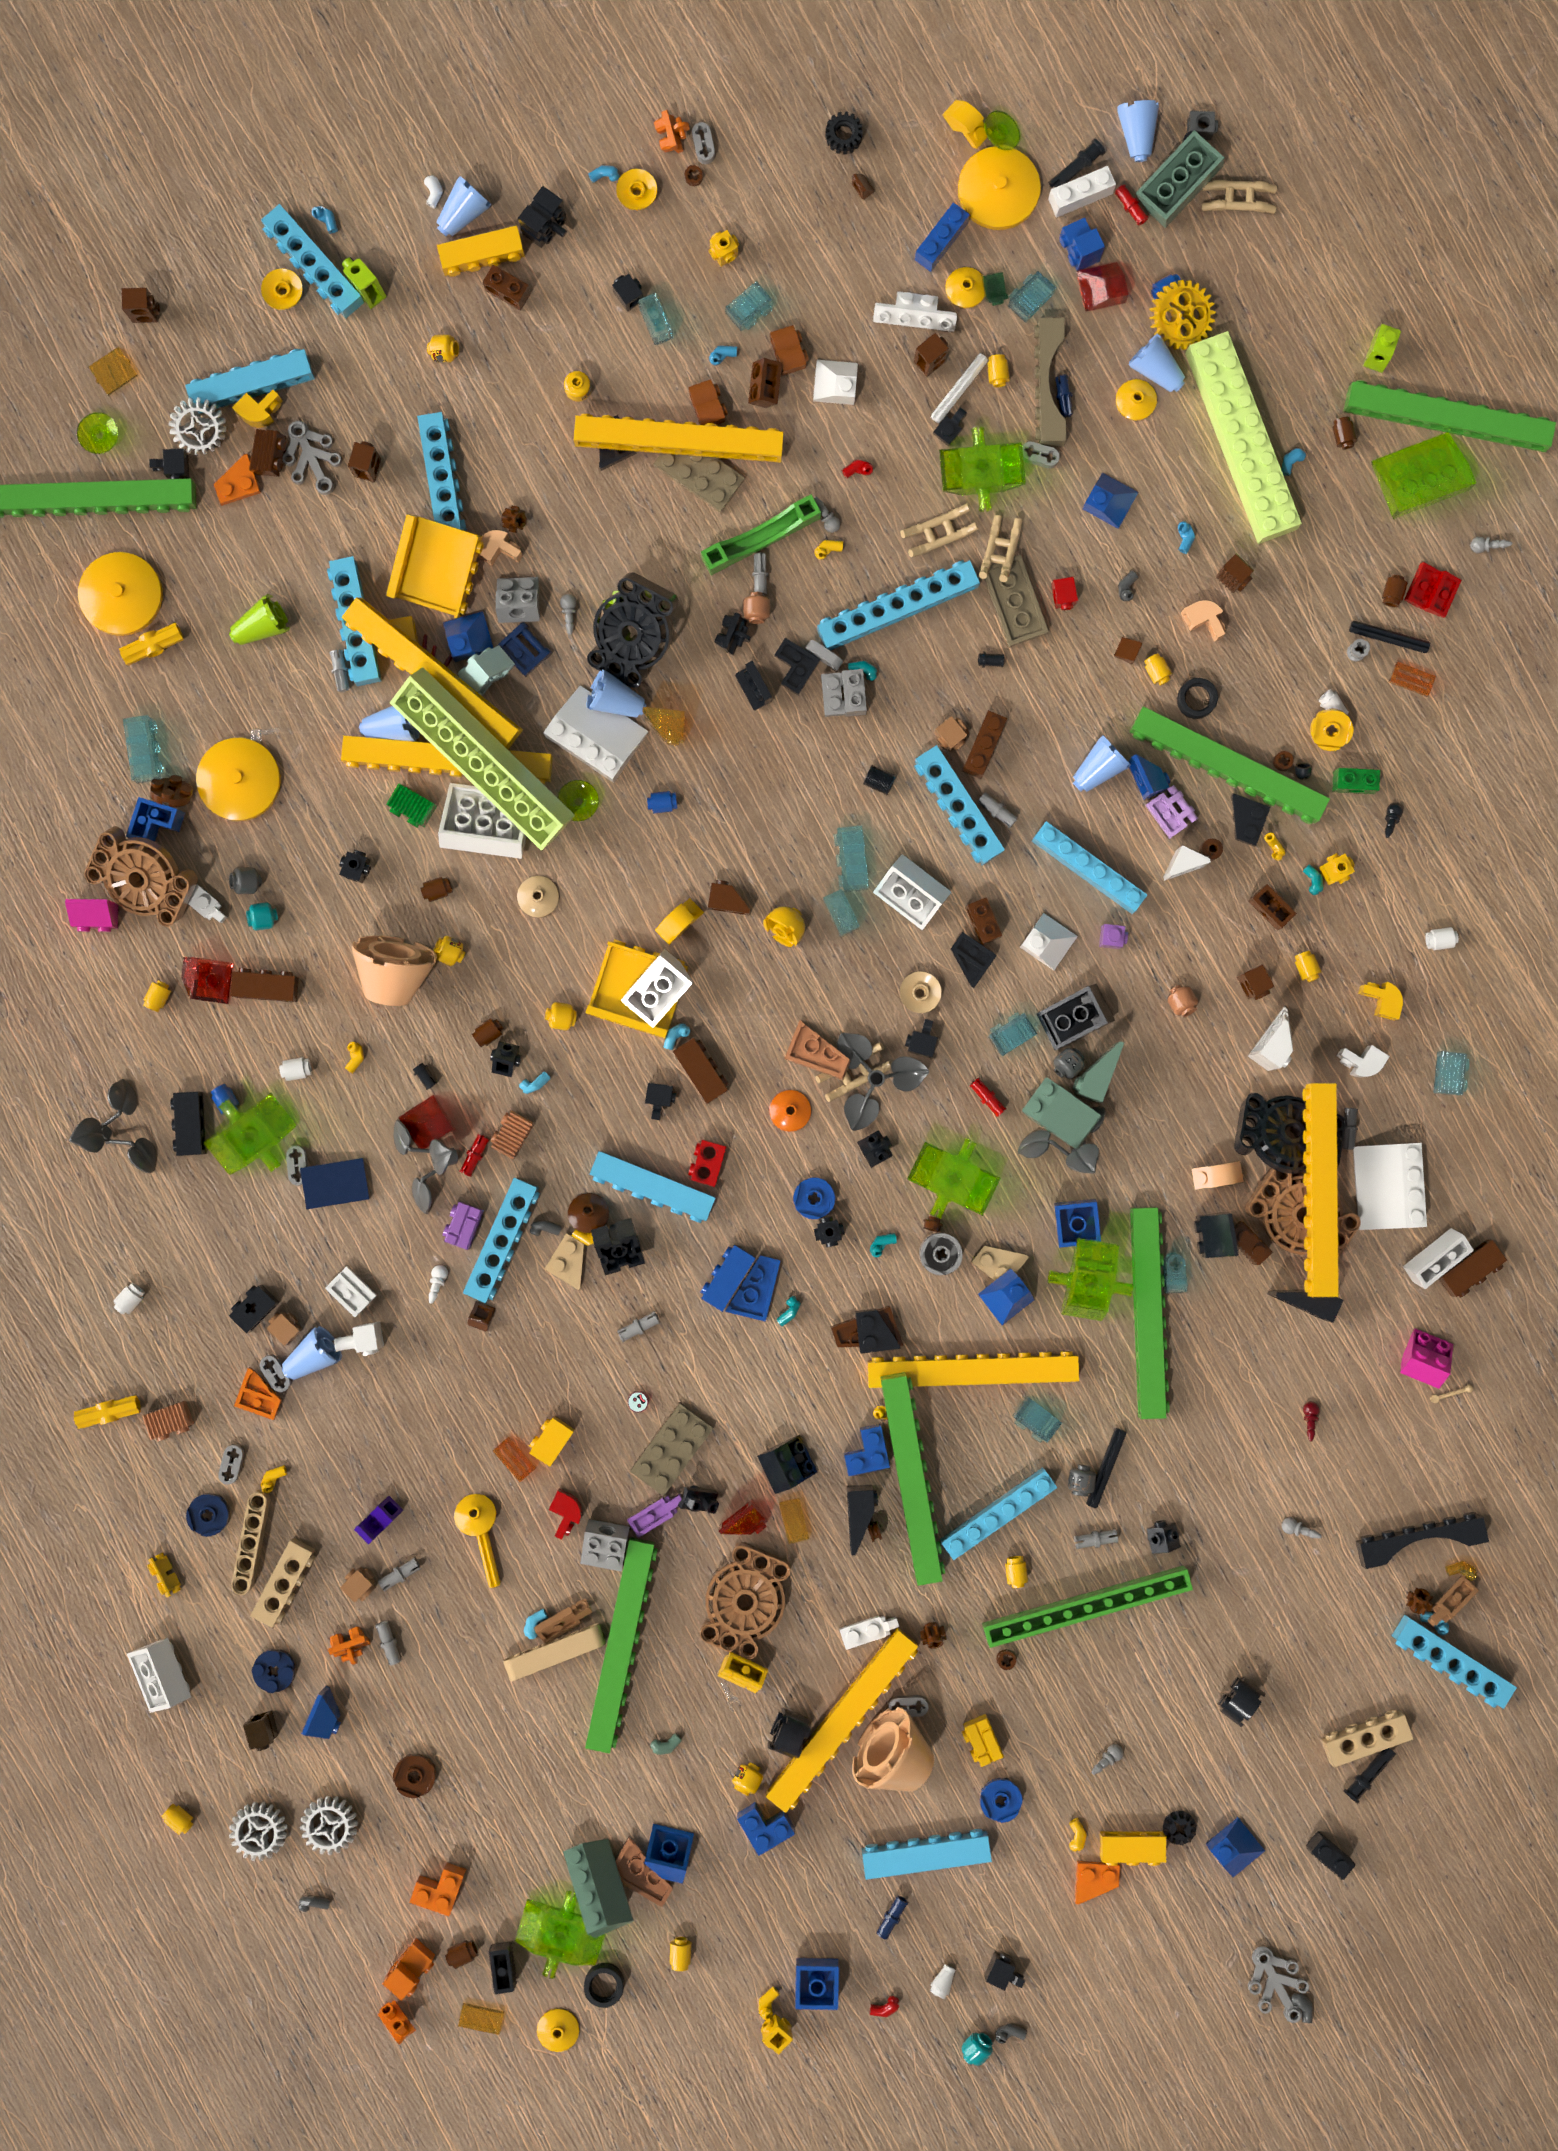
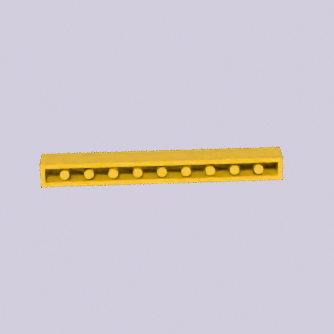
(677, 438)
(412, 657)
(424, 757)
(1321, 1190)
(978, 1370)
(842, 1719)

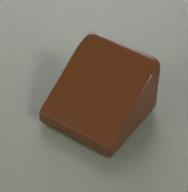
(862, 185)
(1128, 650)
(481, 1316)

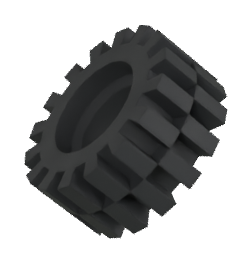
(843, 121)

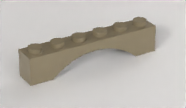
(1052, 424)

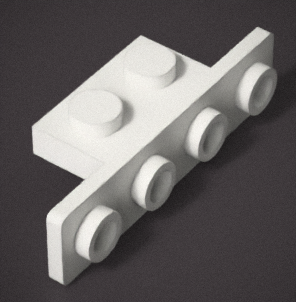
(915, 311)

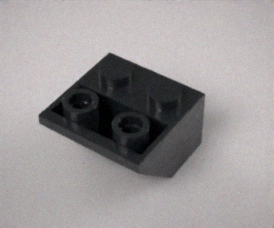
(787, 1464)

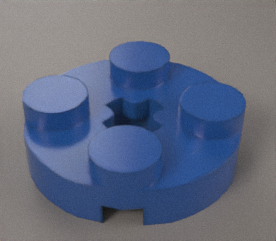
(824, 1192)
(1006, 1789)

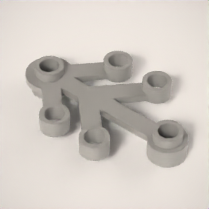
(309, 455)
(1275, 1981)

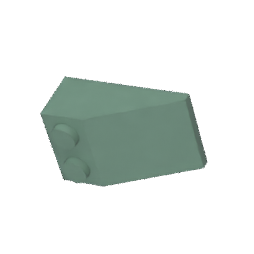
(1096, 1079)
(1061, 1113)

